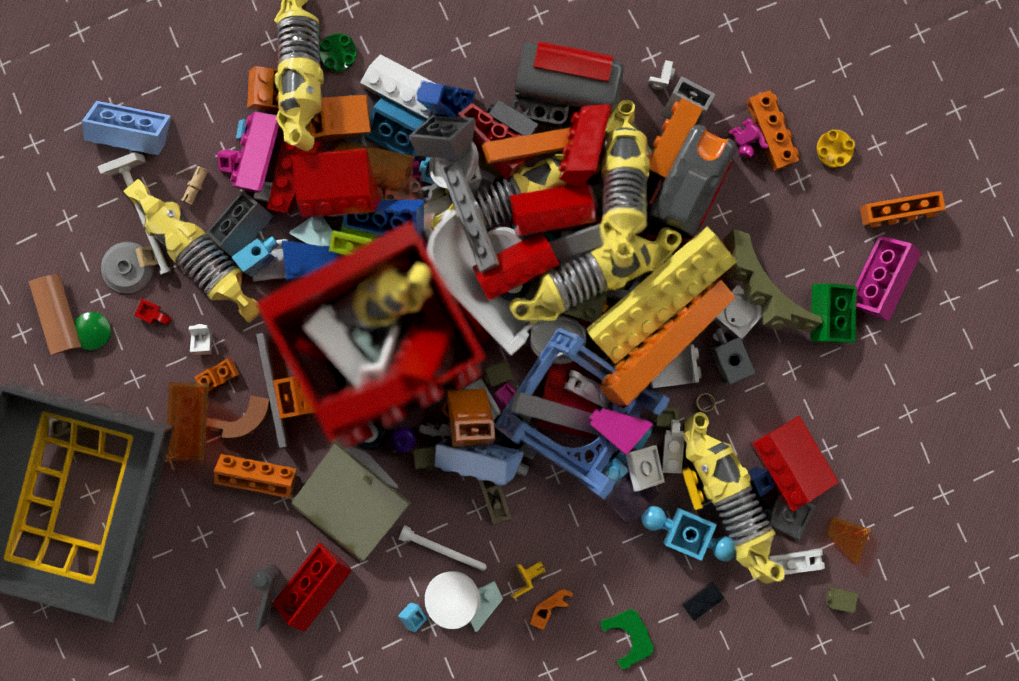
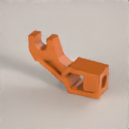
(554, 600)

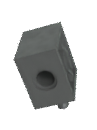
(721, 354)

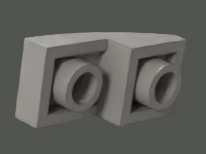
(431, 429)

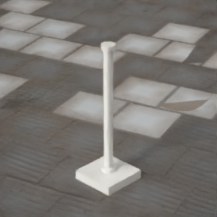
(123, 166)

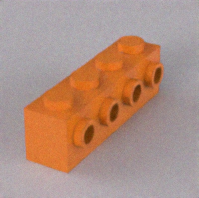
(771, 122)
(675, 131)
(902, 208)
(255, 476)

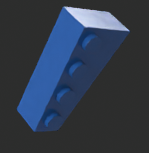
(444, 99)
(388, 217)
(305, 259)

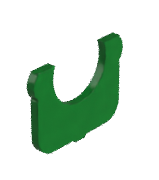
(641, 643)

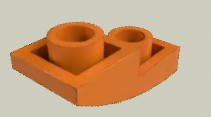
(218, 374)

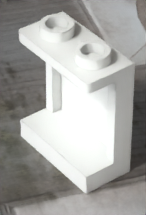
(680, 371)

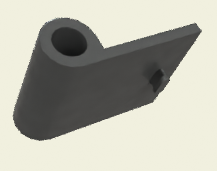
(265, 580)

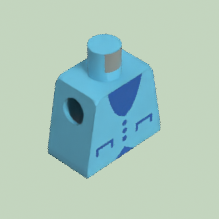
(249, 258)

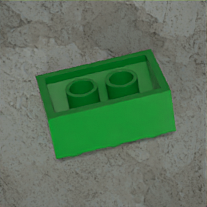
(838, 311)

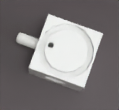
(738, 315)

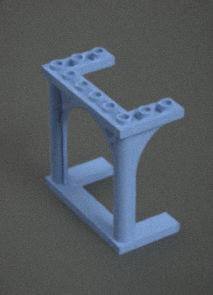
(587, 472)

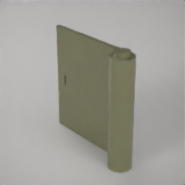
(349, 502)

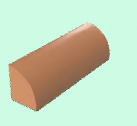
(54, 314)

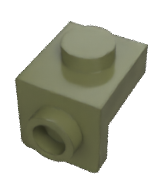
(665, 417)

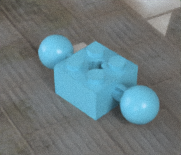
(676, 537)

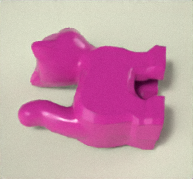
(749, 135)

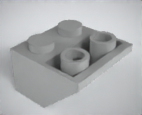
(691, 92)

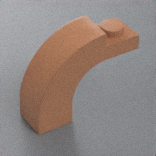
(254, 417)

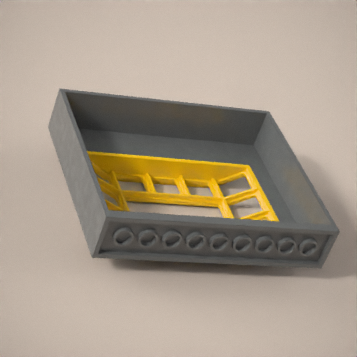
(22, 445)

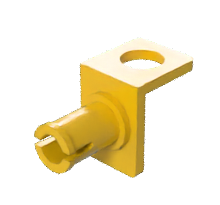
(527, 576)

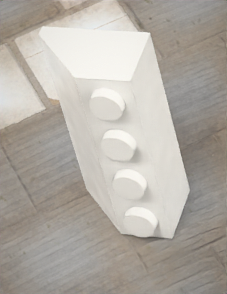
(395, 83)
(336, 342)

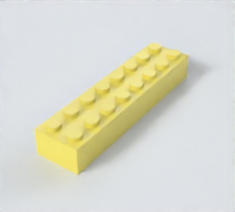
(661, 295)

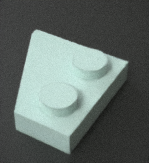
(314, 231)
(367, 344)
(489, 600)

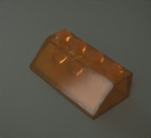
(389, 168)
(189, 417)

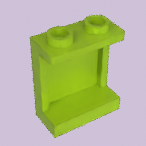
(349, 240)

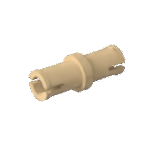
(194, 185)

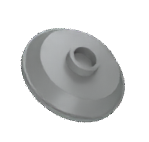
(122, 270)

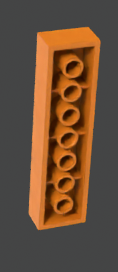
(665, 344)

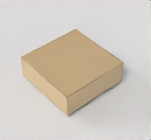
(146, 257)

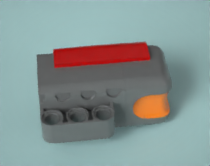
(564, 81)
(691, 183)

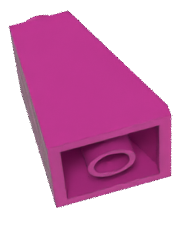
(618, 428)

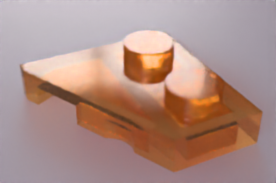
(848, 537)

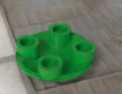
(338, 52)
(92, 330)

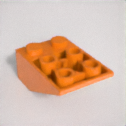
(262, 89)
(340, 118)
(291, 398)
(470, 418)

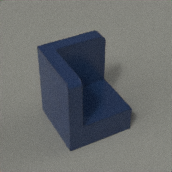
(760, 481)

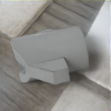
(431, 193)

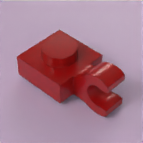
(150, 312)

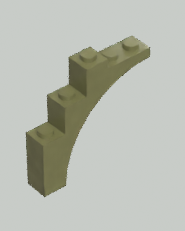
(760, 290)

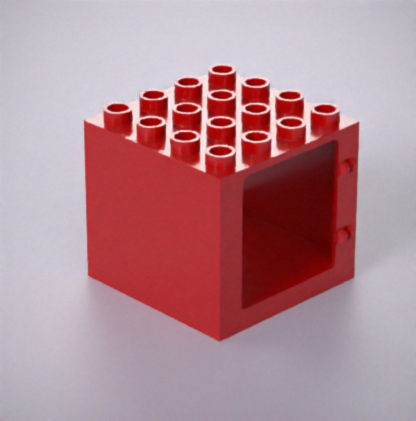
(288, 306)

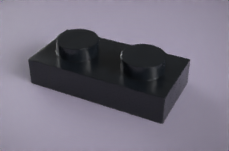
(703, 601)

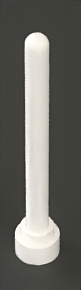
(407, 535)

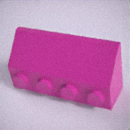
(255, 152)
(885, 276)

